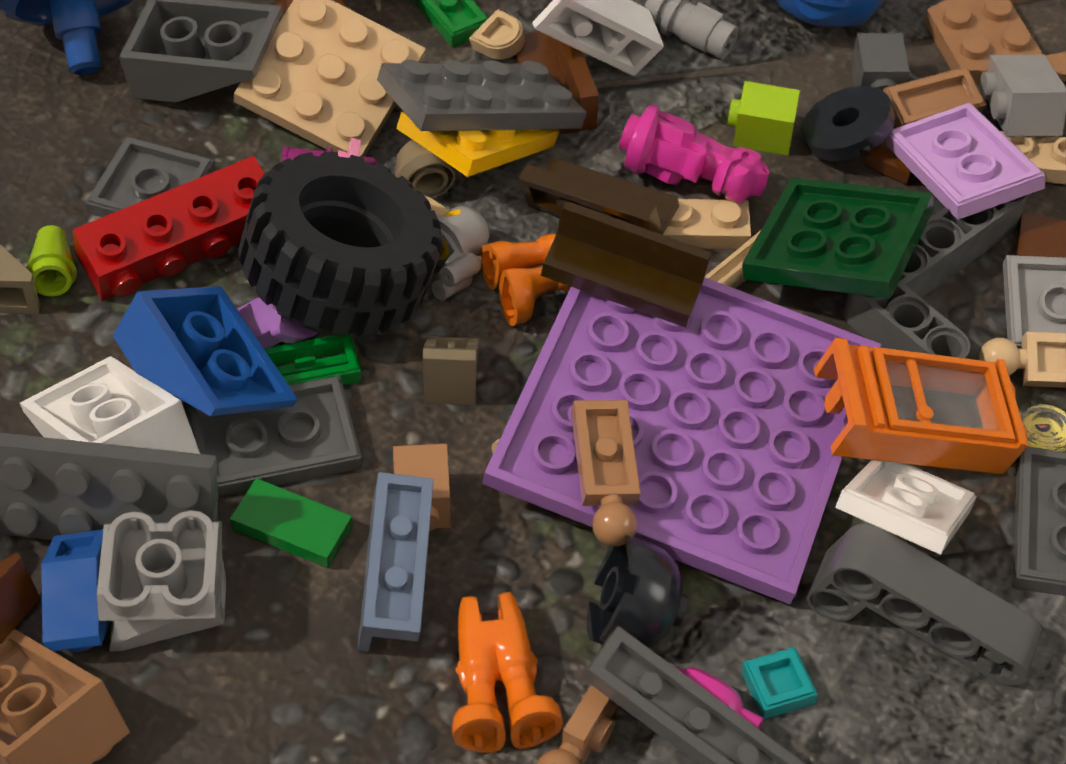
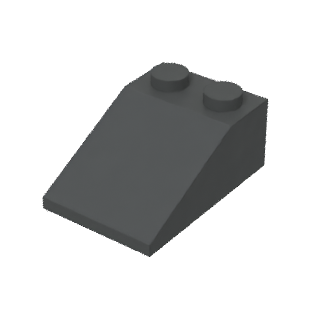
(196, 46)

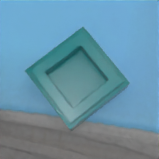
(779, 683)

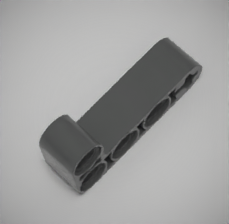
(926, 599)

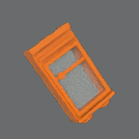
(923, 408)

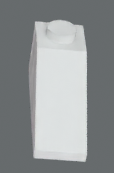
(605, 29)

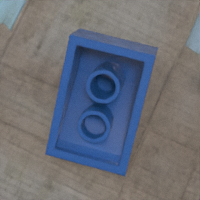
(200, 351)

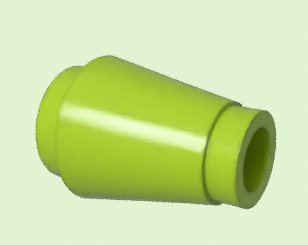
(52, 262)

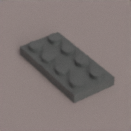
(480, 96)
(81, 485)

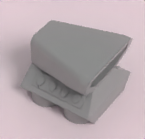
(160, 578)

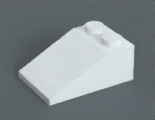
(111, 407)

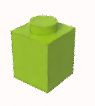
(764, 117)

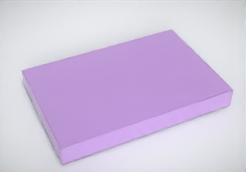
(965, 160)

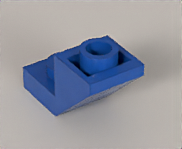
(70, 592)

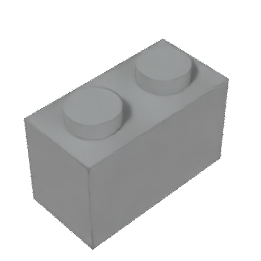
(1024, 95)

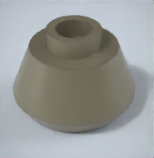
(424, 170)

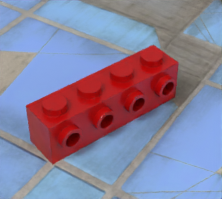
(167, 230)

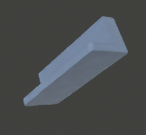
(396, 559)

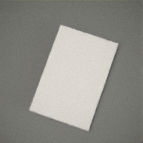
(907, 503)

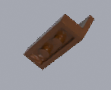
(568, 68)

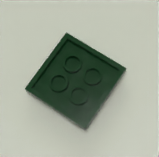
(839, 237)

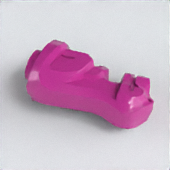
(675, 150)

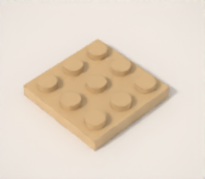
(325, 75)

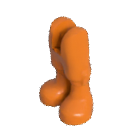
(507, 267)
(502, 653)

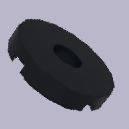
(864, 106)

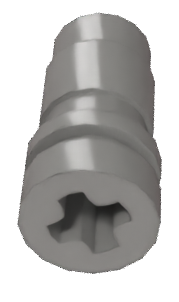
(695, 25)

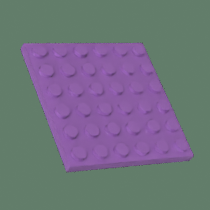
(720, 427)

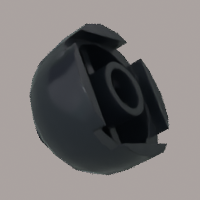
(637, 593)

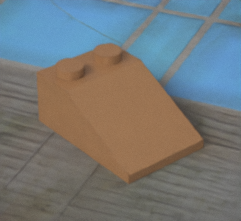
(52, 708)

